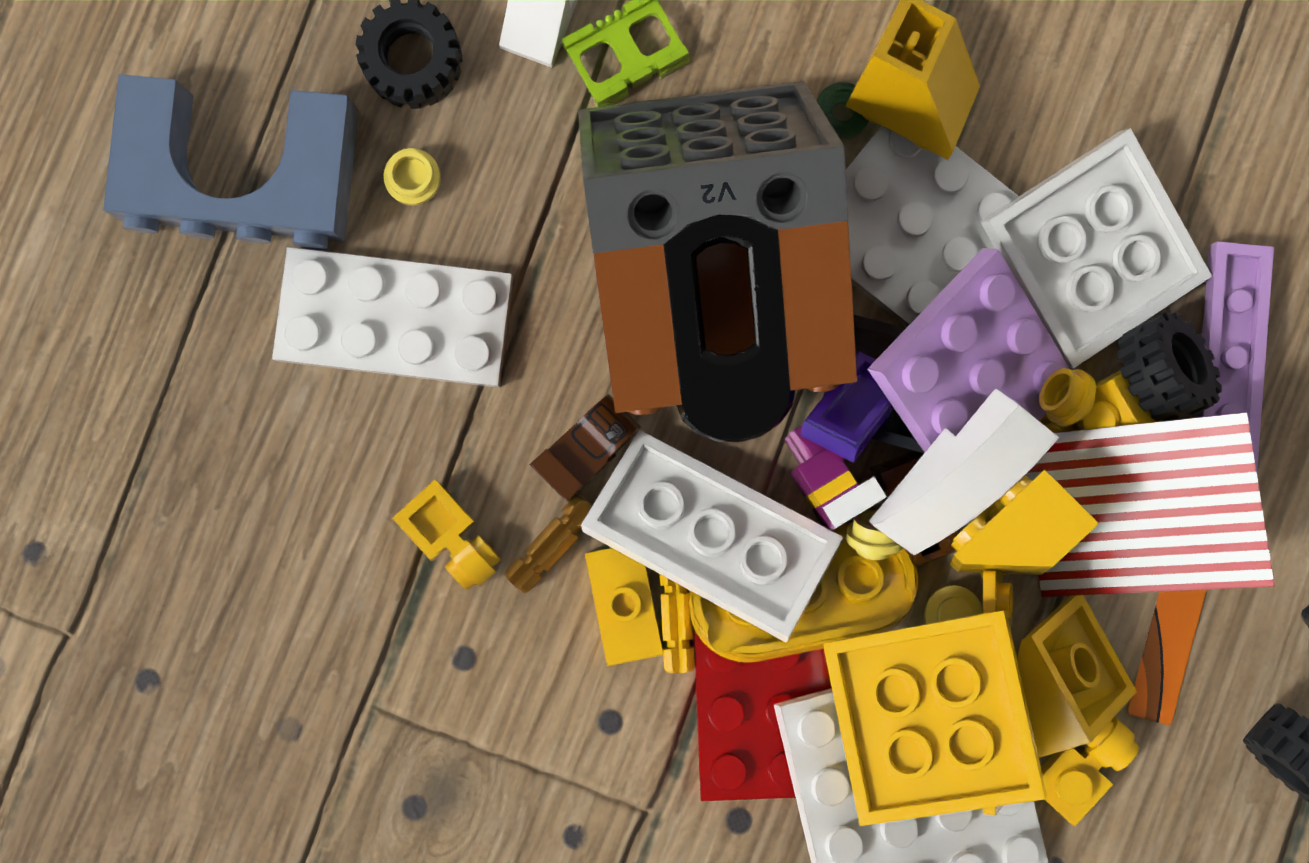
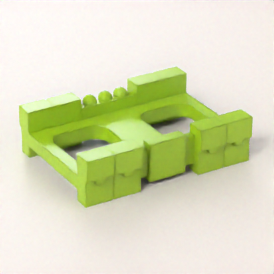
(634, 65)

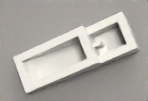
(963, 474)

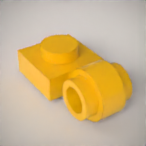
(437, 524)
(1074, 778)

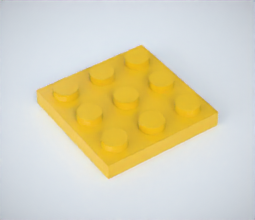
(934, 719)

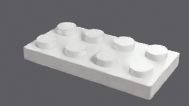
(393, 317)
(712, 535)

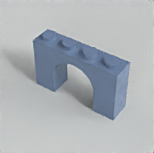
(153, 185)

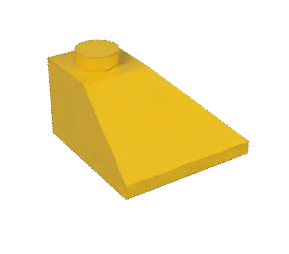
(1071, 678)

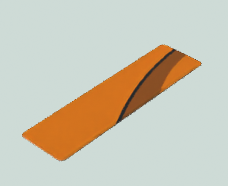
(1166, 655)

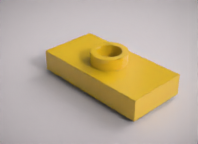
(623, 607)

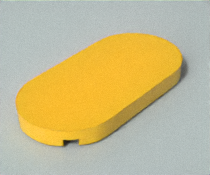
(850, 602)

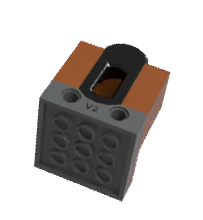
(720, 254)

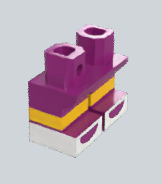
(828, 483)

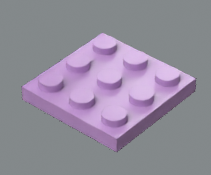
(963, 347)

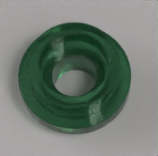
(839, 94)

